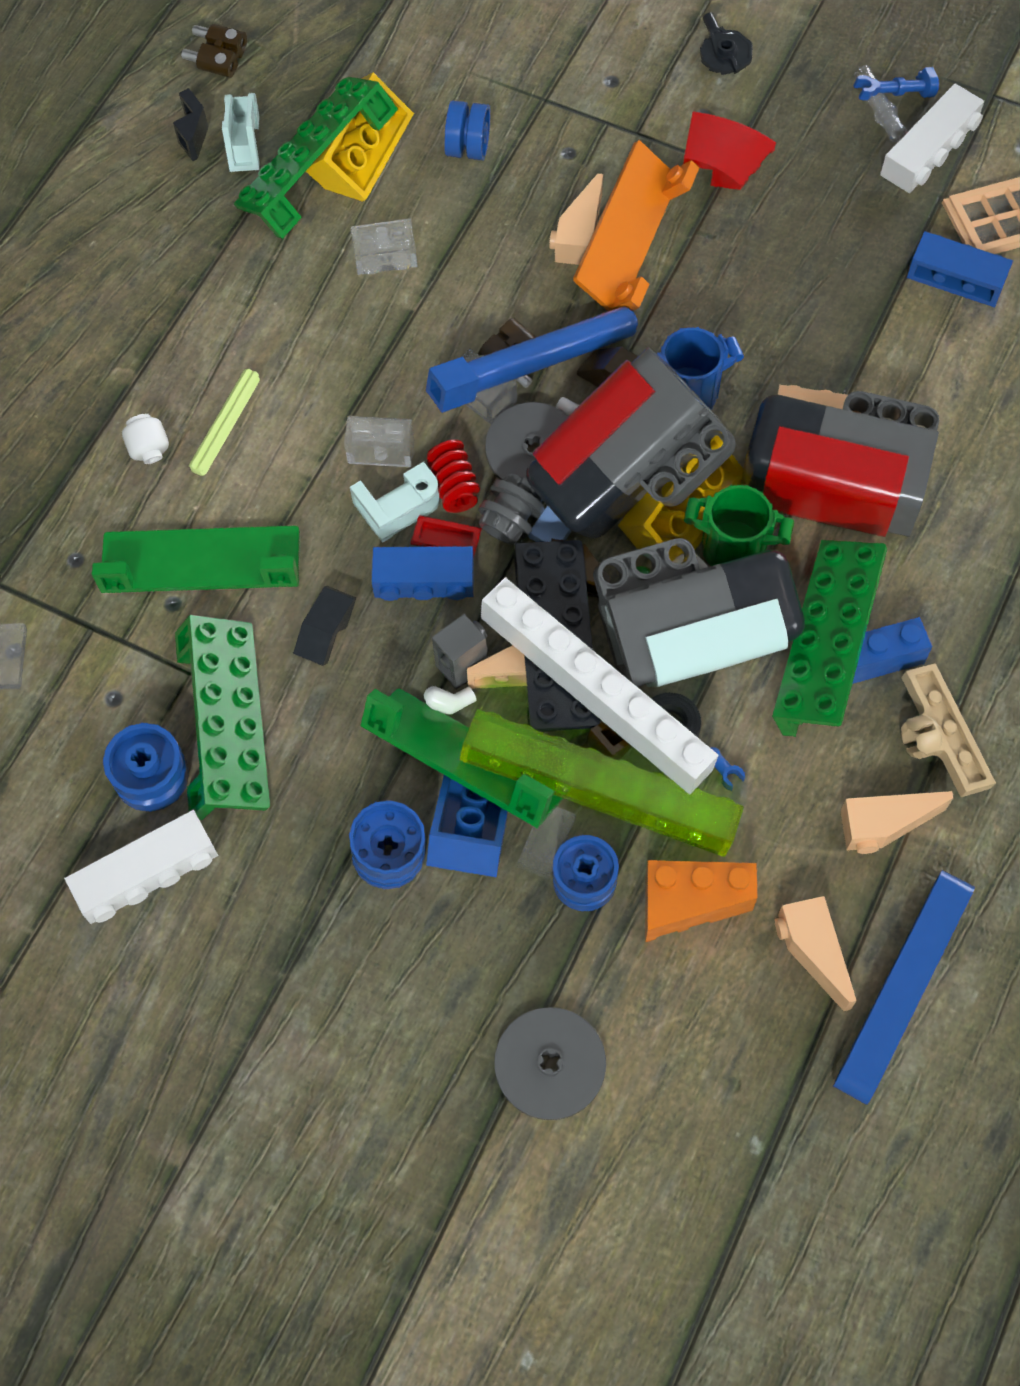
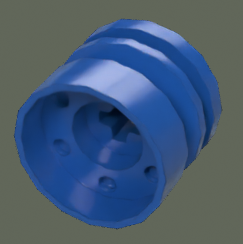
(384, 825)

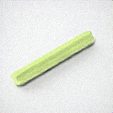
(224, 422)

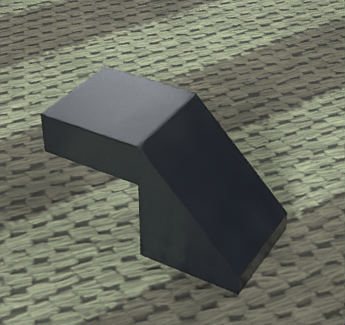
(192, 127)
(323, 622)

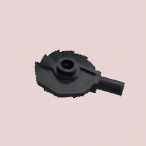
(724, 49)

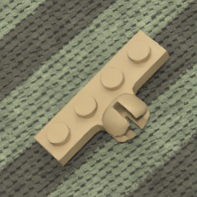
(943, 731)

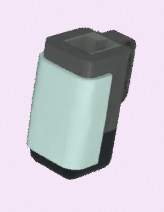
(692, 618)

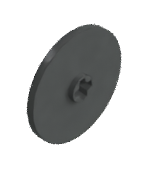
(513, 430)
(545, 1092)

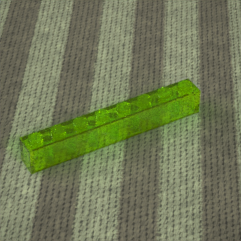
(602, 782)

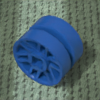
(467, 130)
(592, 857)

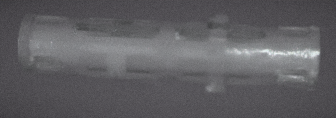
(884, 111)

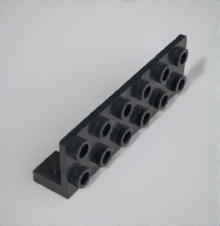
(557, 582)

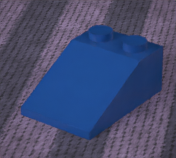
(466, 831)

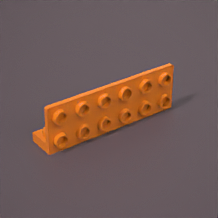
(628, 228)

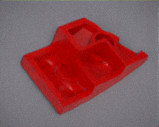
(726, 148)

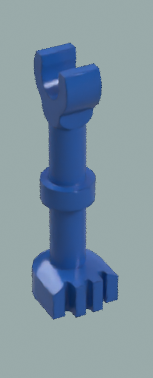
(926, 84)

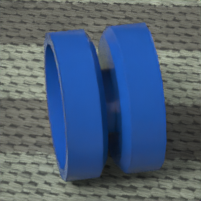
(146, 767)

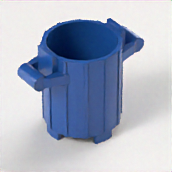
(700, 359)

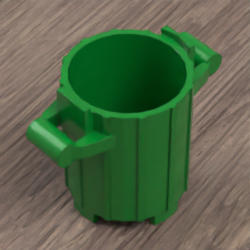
(737, 523)

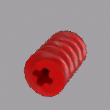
(454, 476)

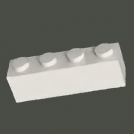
(932, 138)
(141, 868)

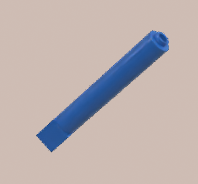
(459, 381)

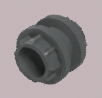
(510, 510)

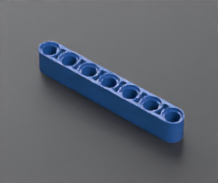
(903, 987)

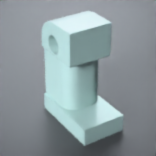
(238, 132)
(400, 506)

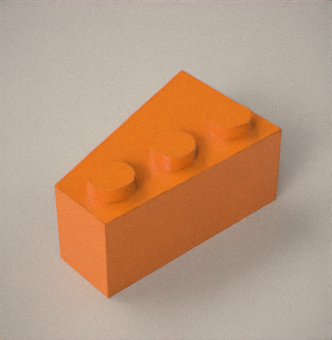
(695, 893)

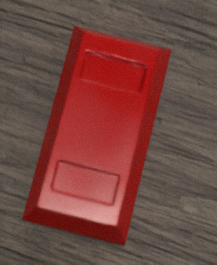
(442, 533)

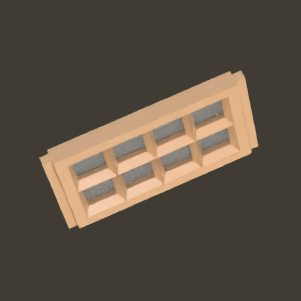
(987, 216)

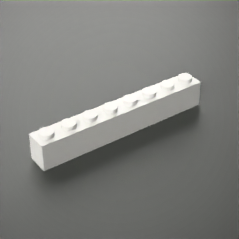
(598, 686)

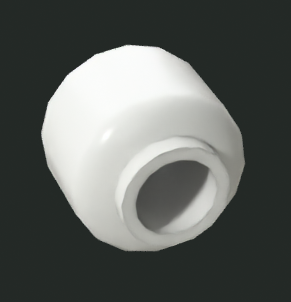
(145, 438)

